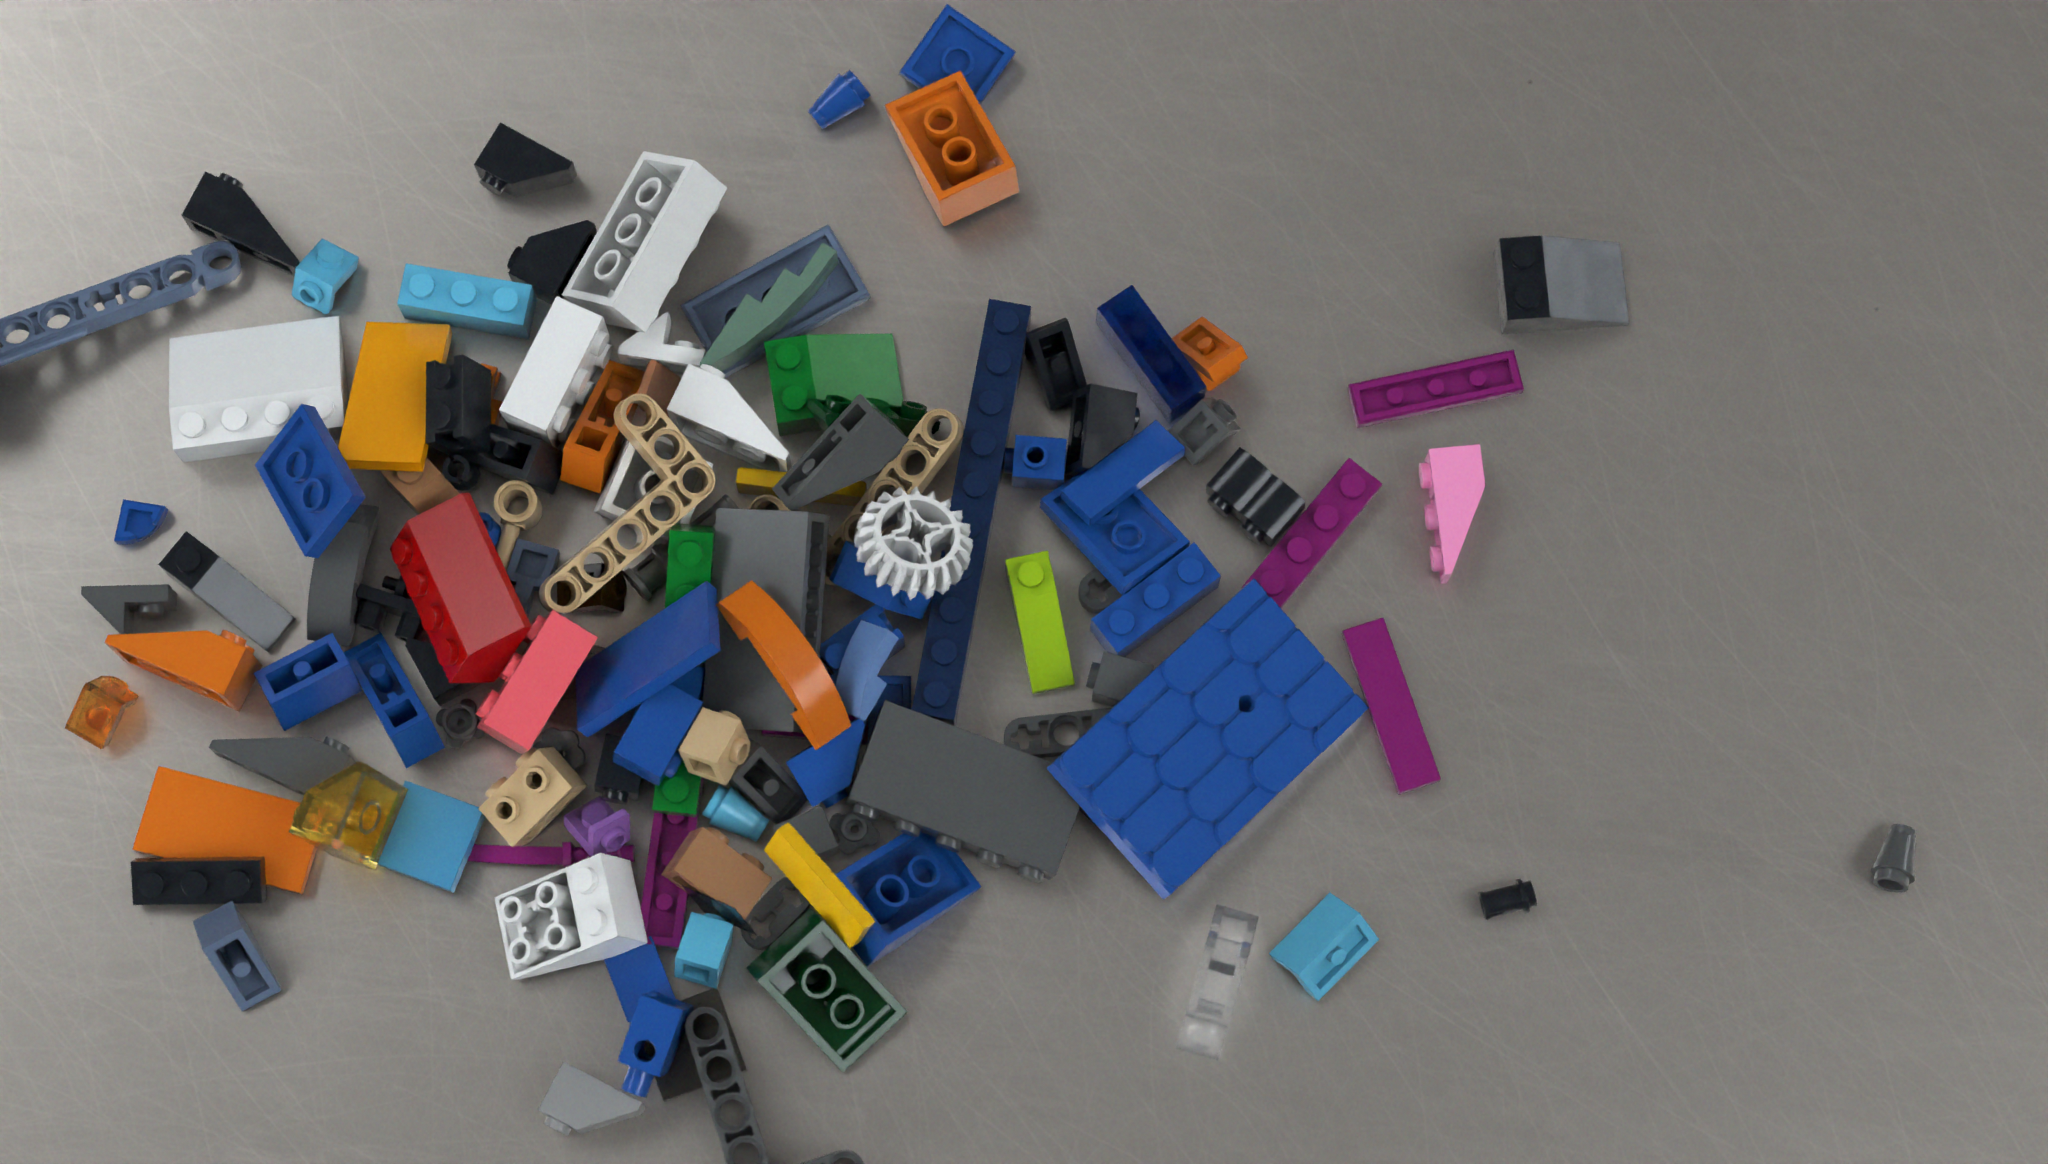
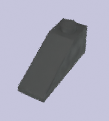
(847, 452)
(290, 762)

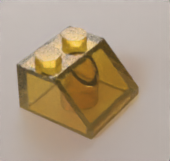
(350, 814)

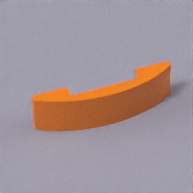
(790, 660)

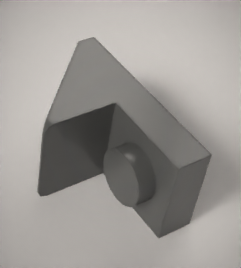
(121, 601)

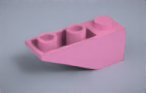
(1454, 488)

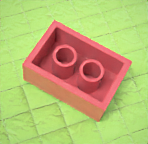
(535, 681)

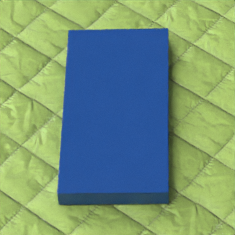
(647, 659)

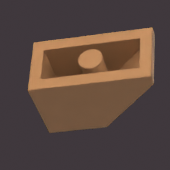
(420, 489)

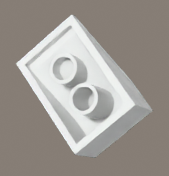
(717, 416)

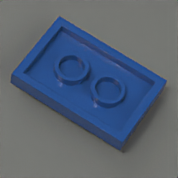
(310, 481)
(1123, 543)

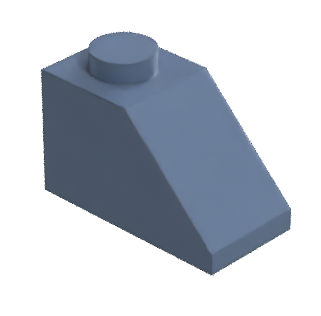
(236, 955)

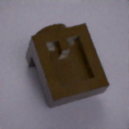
(608, 597)

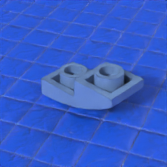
(861, 663)

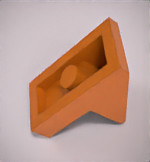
(1210, 352)

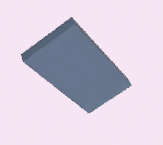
(838, 294)

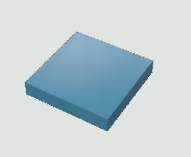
(432, 837)

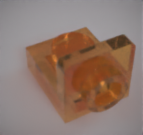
(100, 710)

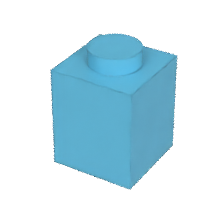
(704, 949)

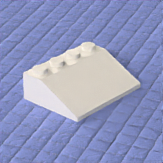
(245, 384)

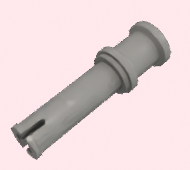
(653, 569)

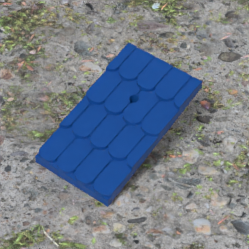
(1207, 739)

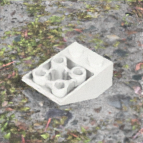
(571, 917)

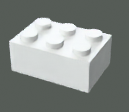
(557, 373)

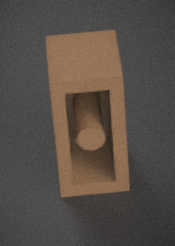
(717, 870)

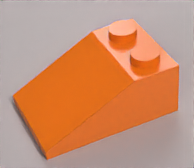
(953, 148)
(196, 660)

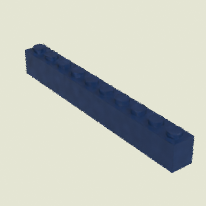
(976, 494)

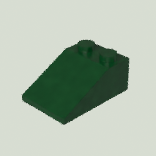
(826, 990)

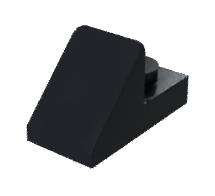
(1055, 361)

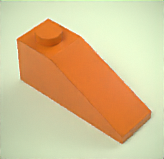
(595, 437)

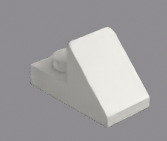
(654, 346)

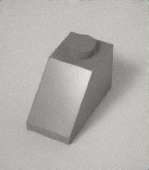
(585, 1103)

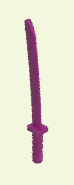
(538, 855)

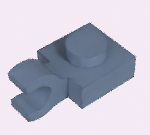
(529, 568)

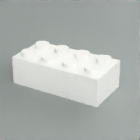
(645, 240)

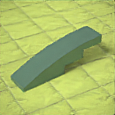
(759, 321)

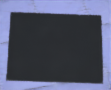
(716, 907)

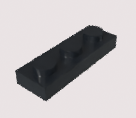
(198, 880)

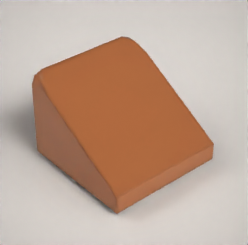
(659, 384)

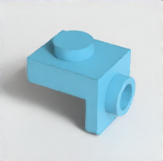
(322, 275)

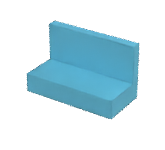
(1325, 945)

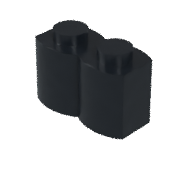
(1254, 497)

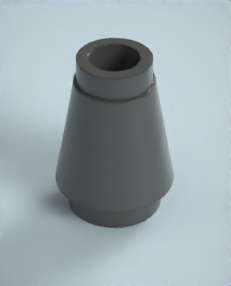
(1896, 860)

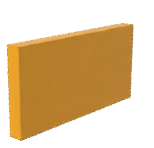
(388, 396)

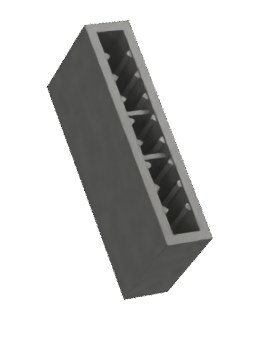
(788, 561)
(963, 792)

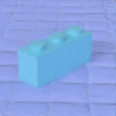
(467, 301)

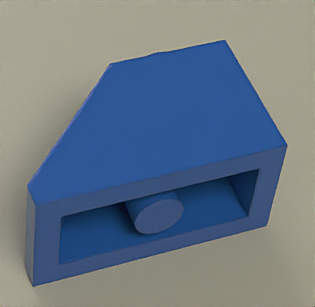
(851, 576)
(830, 769)

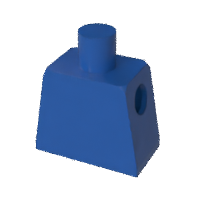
(663, 1024)

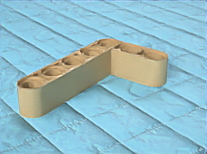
(893, 475)
(638, 515)

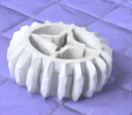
(905, 554)

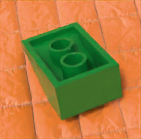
(829, 365)

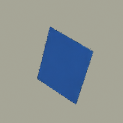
(636, 974)

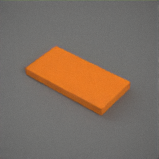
(216, 819)

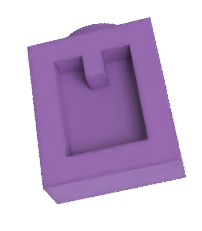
(598, 826)

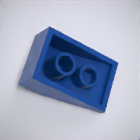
(905, 890)

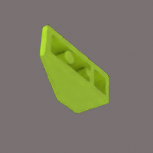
(1039, 621)

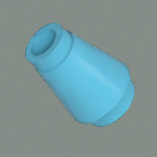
(734, 813)

